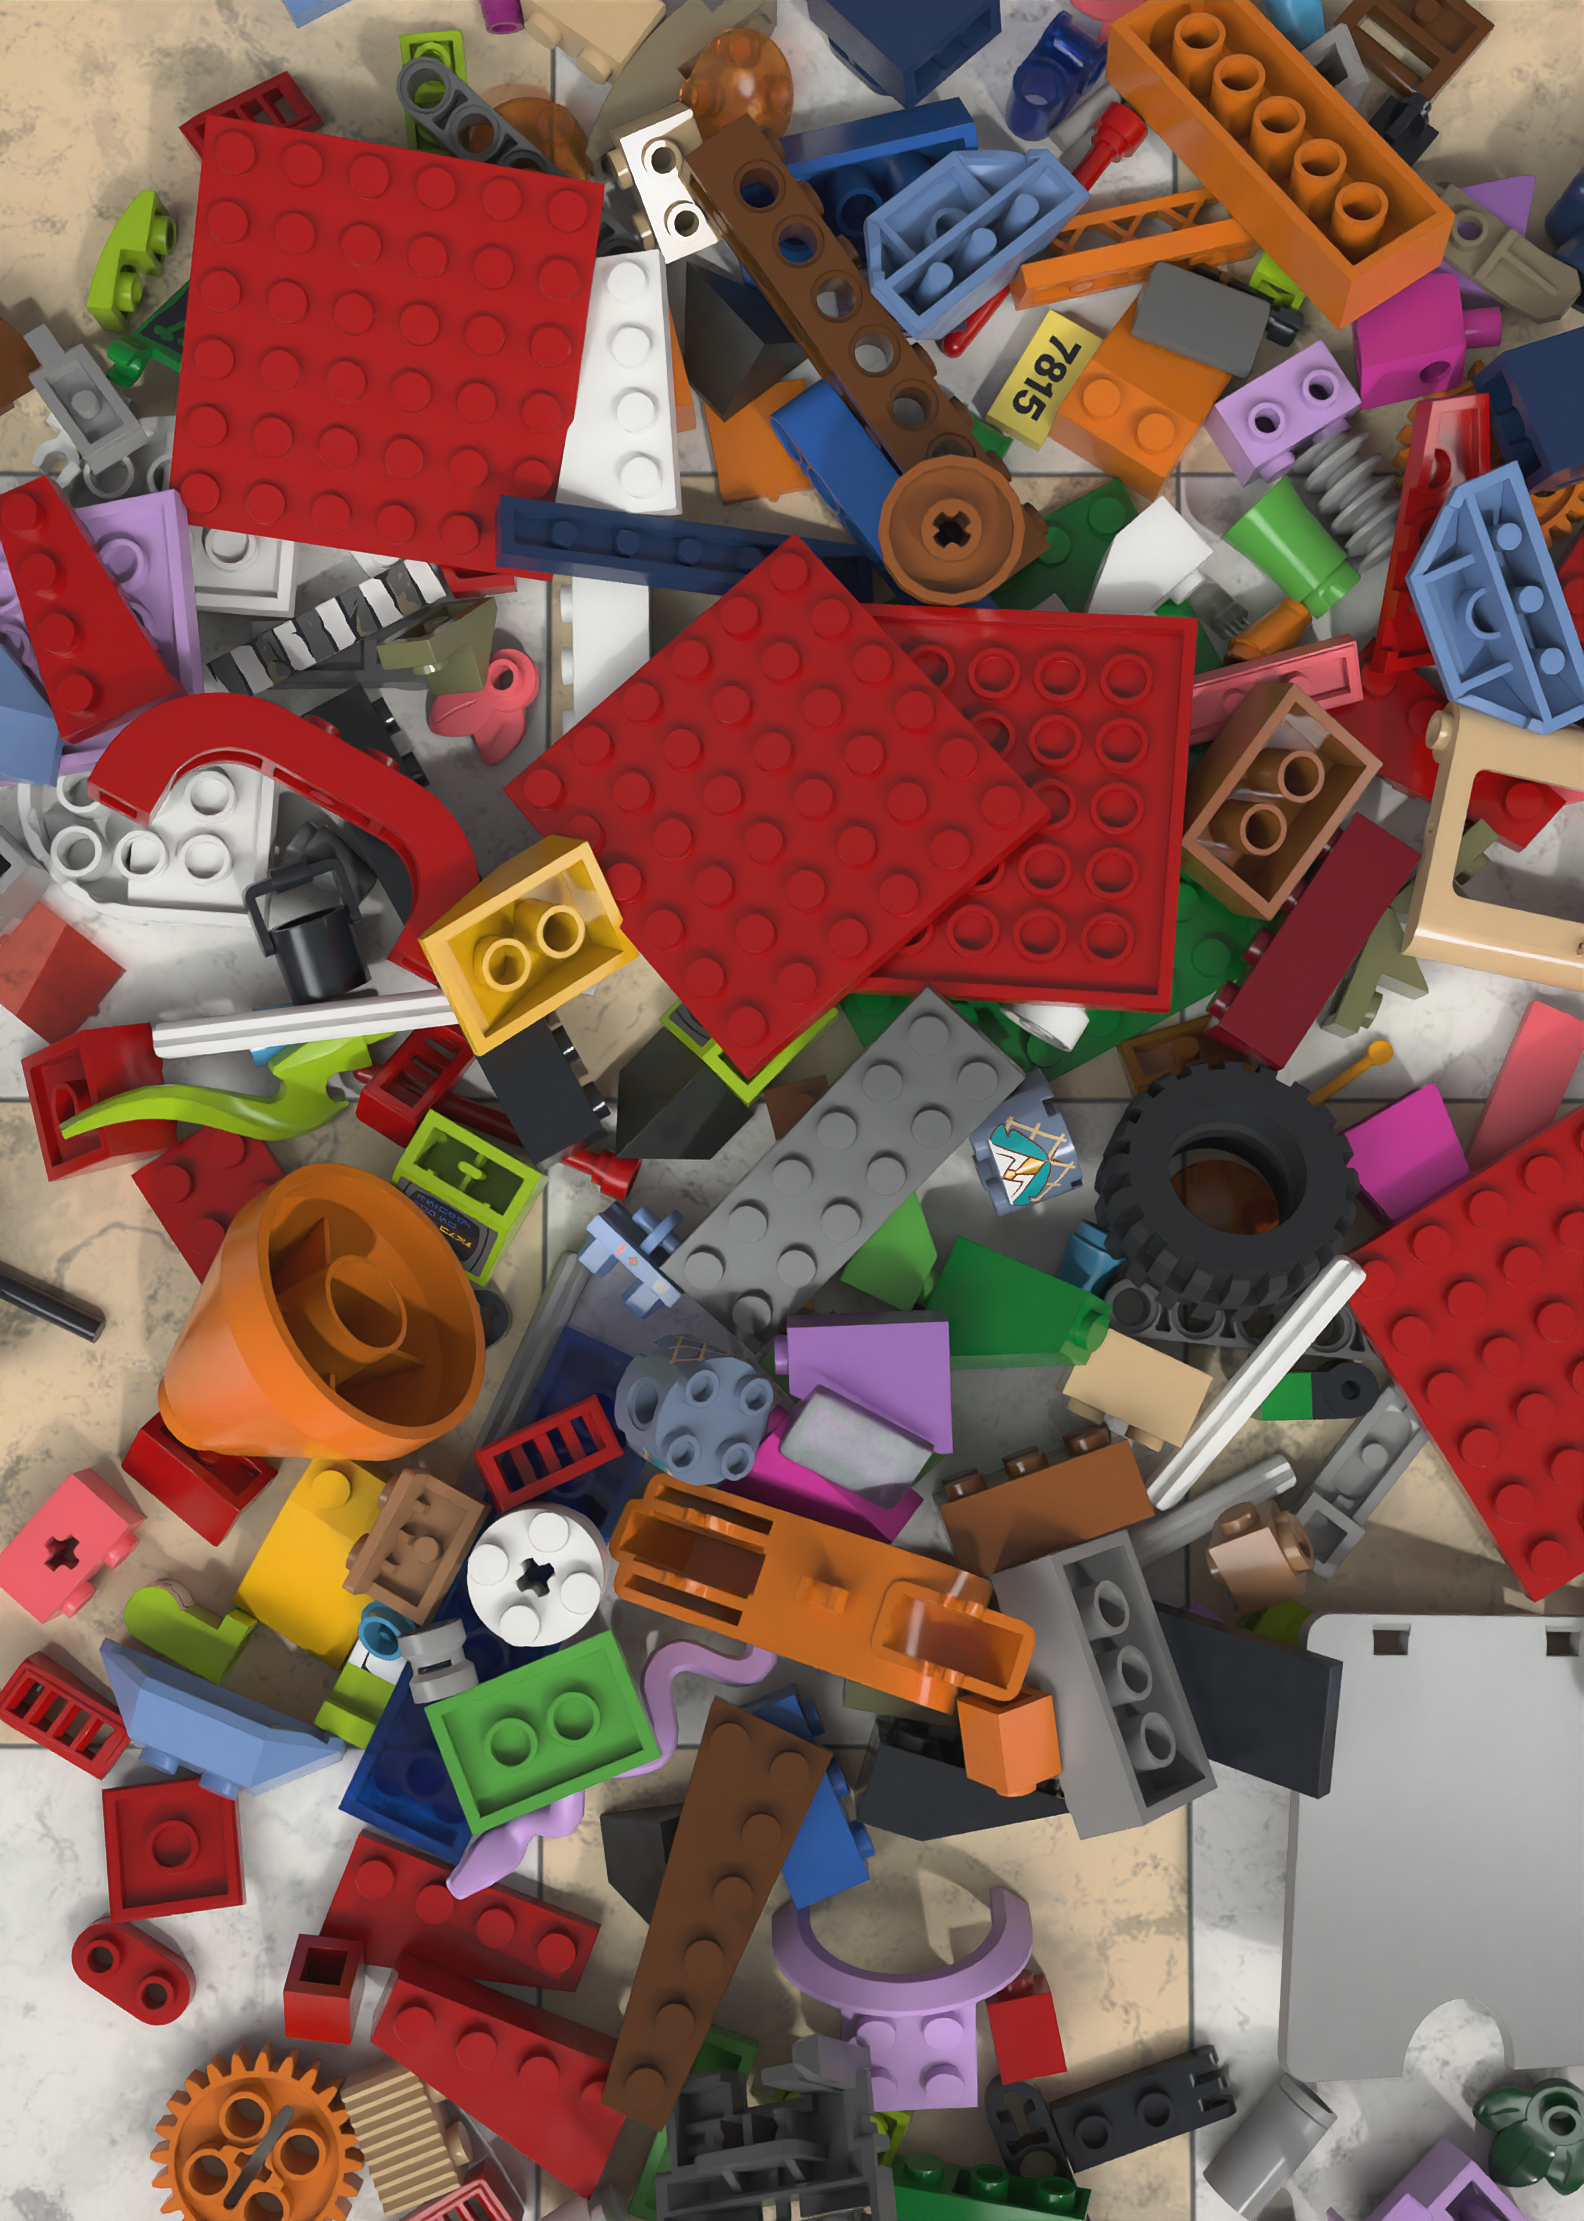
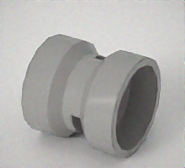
(434, 1645)

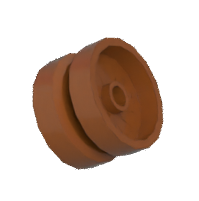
(956, 492)

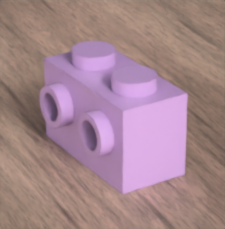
(1282, 414)

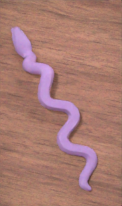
(504, 1846)

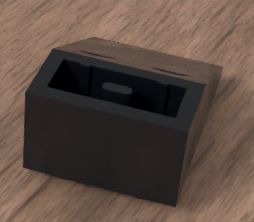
(922, 1789)

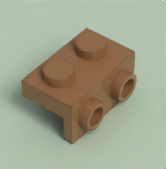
(415, 1543)

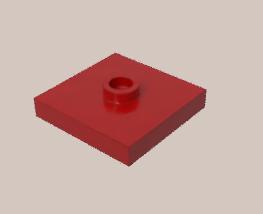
(171, 1850)

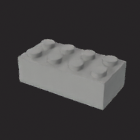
(1113, 1685)

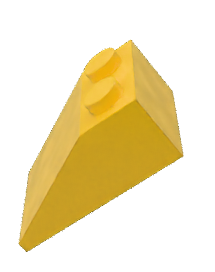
(527, 940)
(303, 1560)

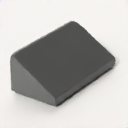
(1200, 318)

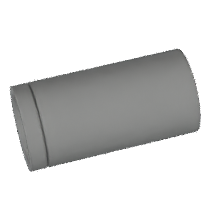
(1269, 2146)

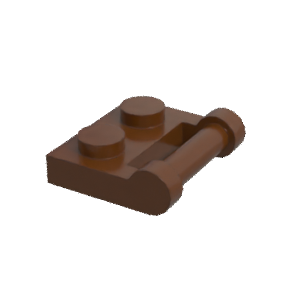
(1435, 31)

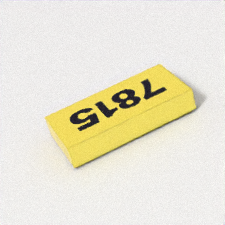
(1042, 380)

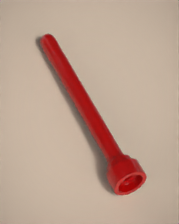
(1116, 136)
(613, 1174)

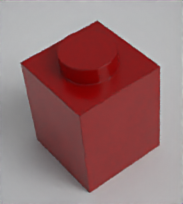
(324, 1989)
(1025, 2029)

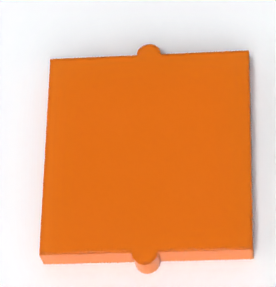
(749, 454)

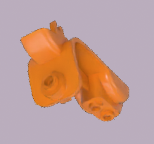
(817, 1595)

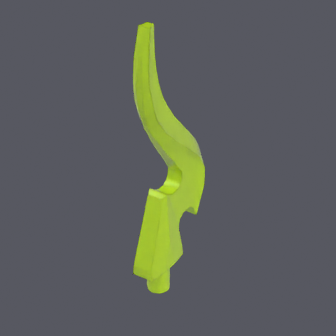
(291, 1112)

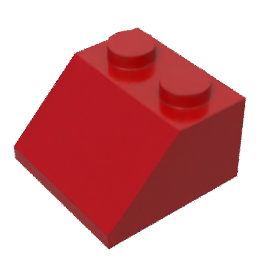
(83, 1073)

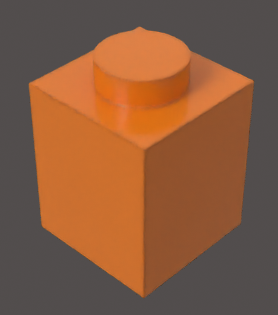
(1010, 1741)

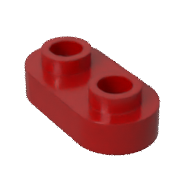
(136, 1964)

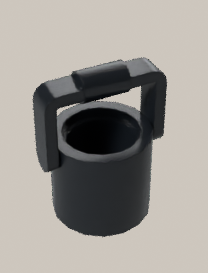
(317, 950)

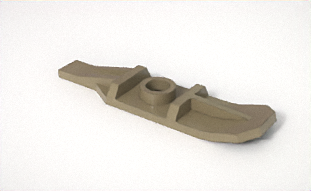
(1506, 262)

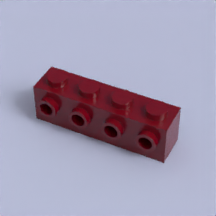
(1310, 944)

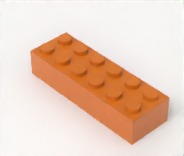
(1280, 150)

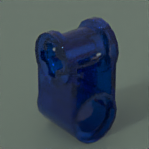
(1060, 71)

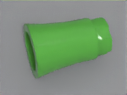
(1293, 549)

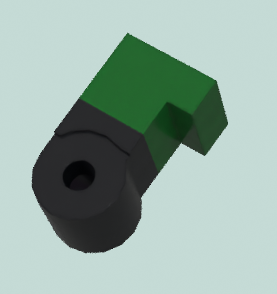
(1330, 1392)

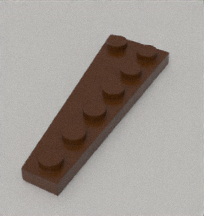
(725, 1856)

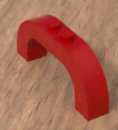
(313, 762)

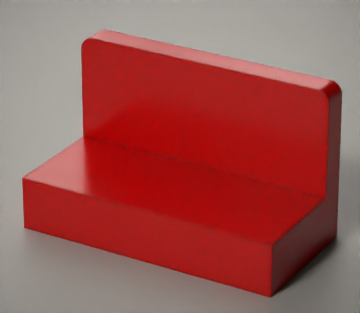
(196, 1485)

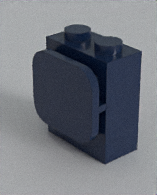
(906, 44)
(1540, 409)

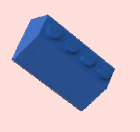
(865, 165)

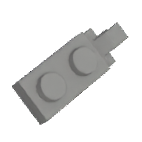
(83, 401)

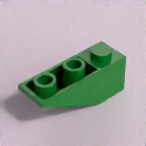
(986, 2192)

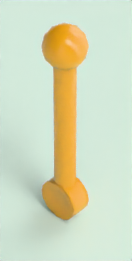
(1376, 1054)

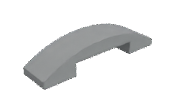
(1357, 1478)

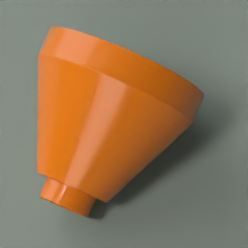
(326, 1328)

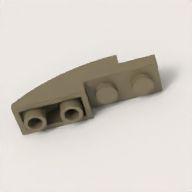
(662, 66)

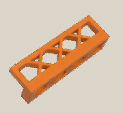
(1130, 261)

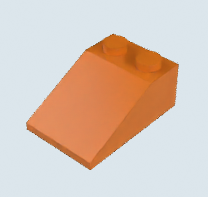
(1137, 408)

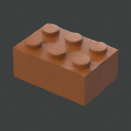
(1269, 798)
(1042, 1501)

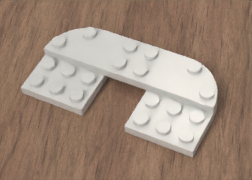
(217, 820)

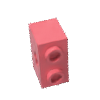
(34, 1562)

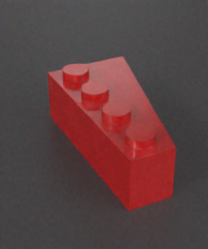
(505, 2065)

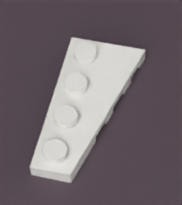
(624, 422)

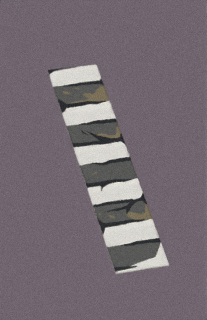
(326, 629)

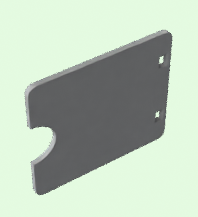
(1442, 1844)

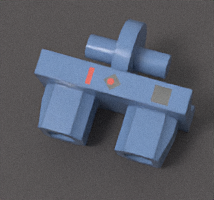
(641, 1246)

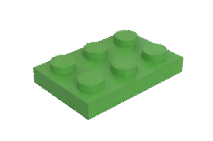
(543, 1731)

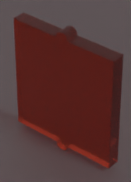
(53, 974)

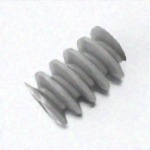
(1354, 493)

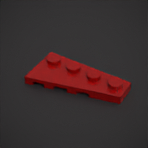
(1445, 450)
(84, 634)
(1394, 728)
(501, 1935)

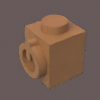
(1260, 1555)

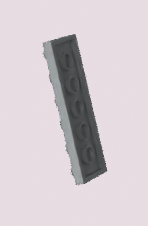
(843, 1168)

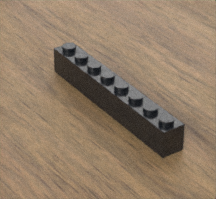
(532, 1067)

